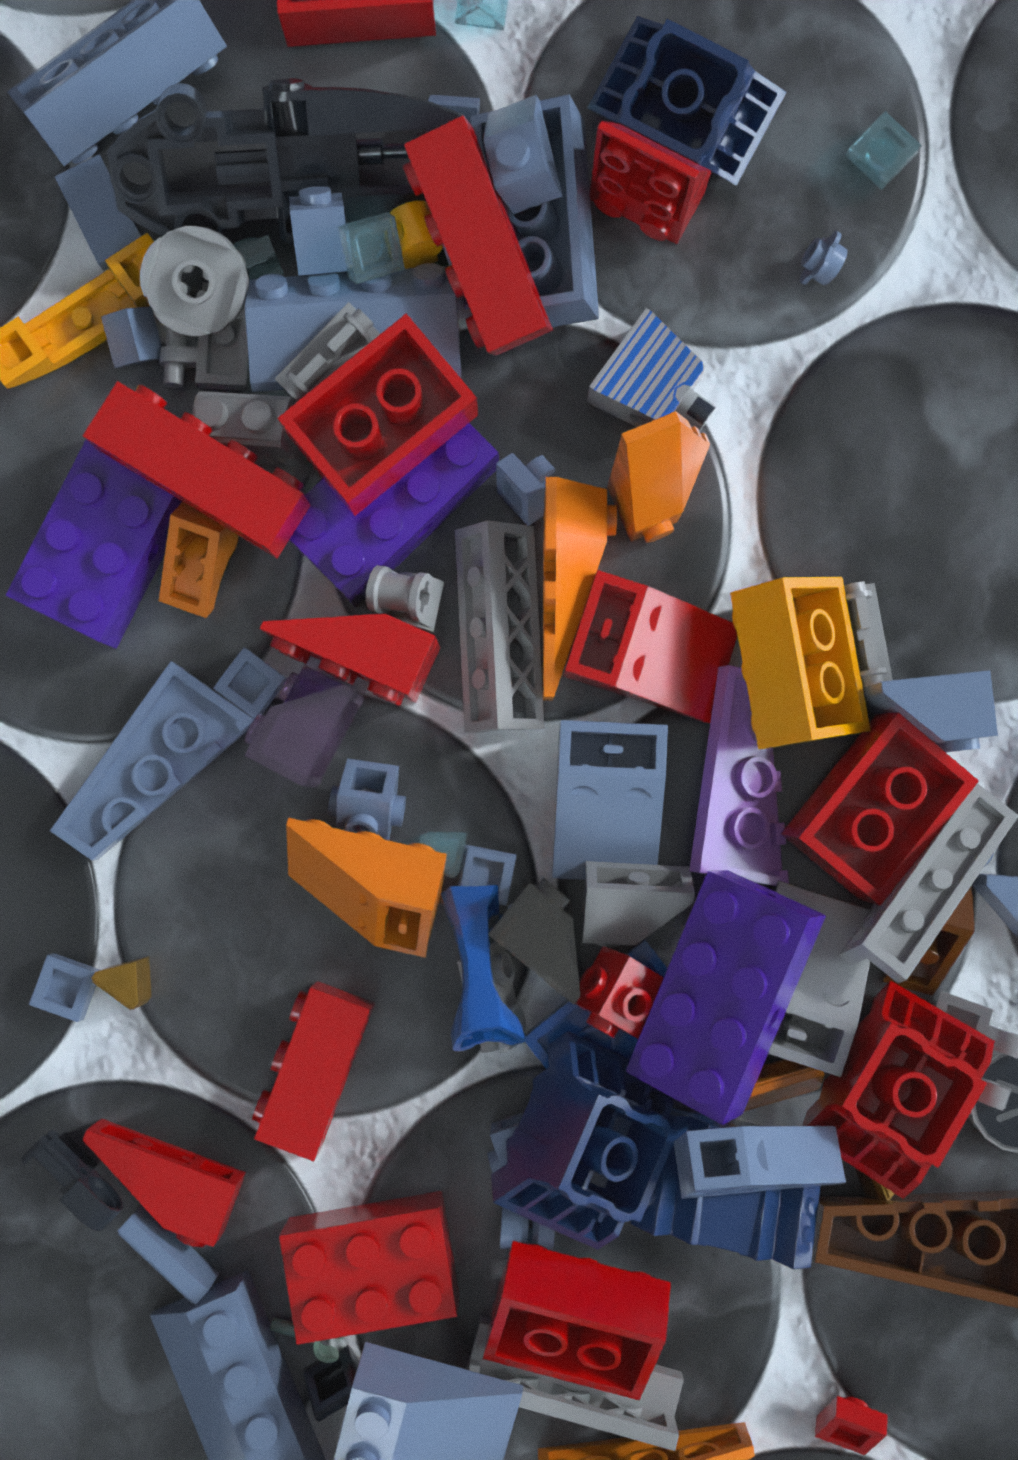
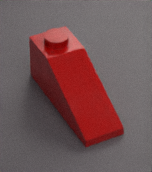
(173, 1184)

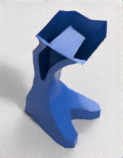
(480, 1012)

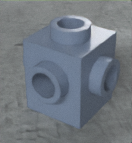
(367, 798)

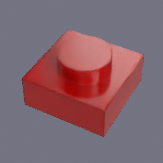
(851, 1424)

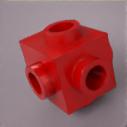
(618, 993)

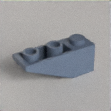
(757, 1159)

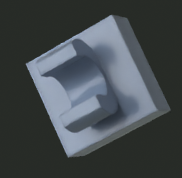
(523, 485)

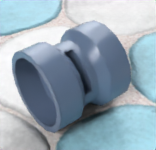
(515, 1228)

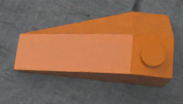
(656, 475)
(573, 546)

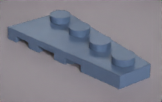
(155, 754)

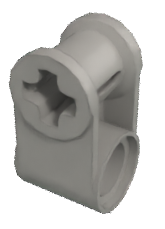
(405, 596)

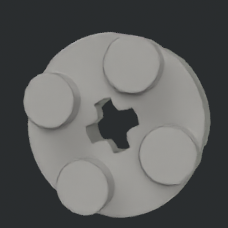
(169, 297)

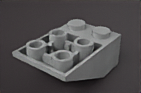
(830, 991)

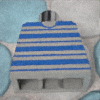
(651, 377)

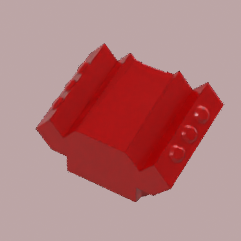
(903, 1089)

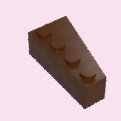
(927, 1240)

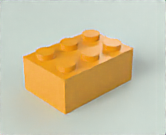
(799, 660)

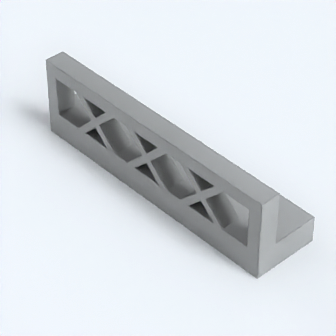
(490, 627)
(924, 899)
(644, 1420)

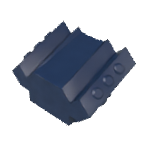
(688, 96)
(586, 1145)
(753, 1224)

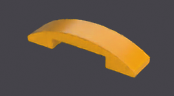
(74, 322)

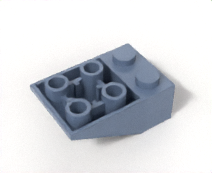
(608, 794)

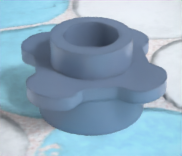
(823, 259)

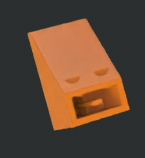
(369, 882)

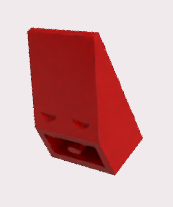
(645, 182)
(370, 647)
(650, 647)

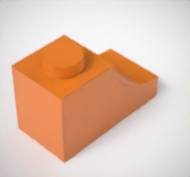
(194, 560)

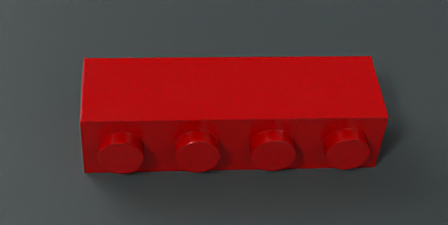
(477, 236)
(197, 468)

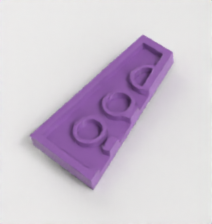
(738, 796)

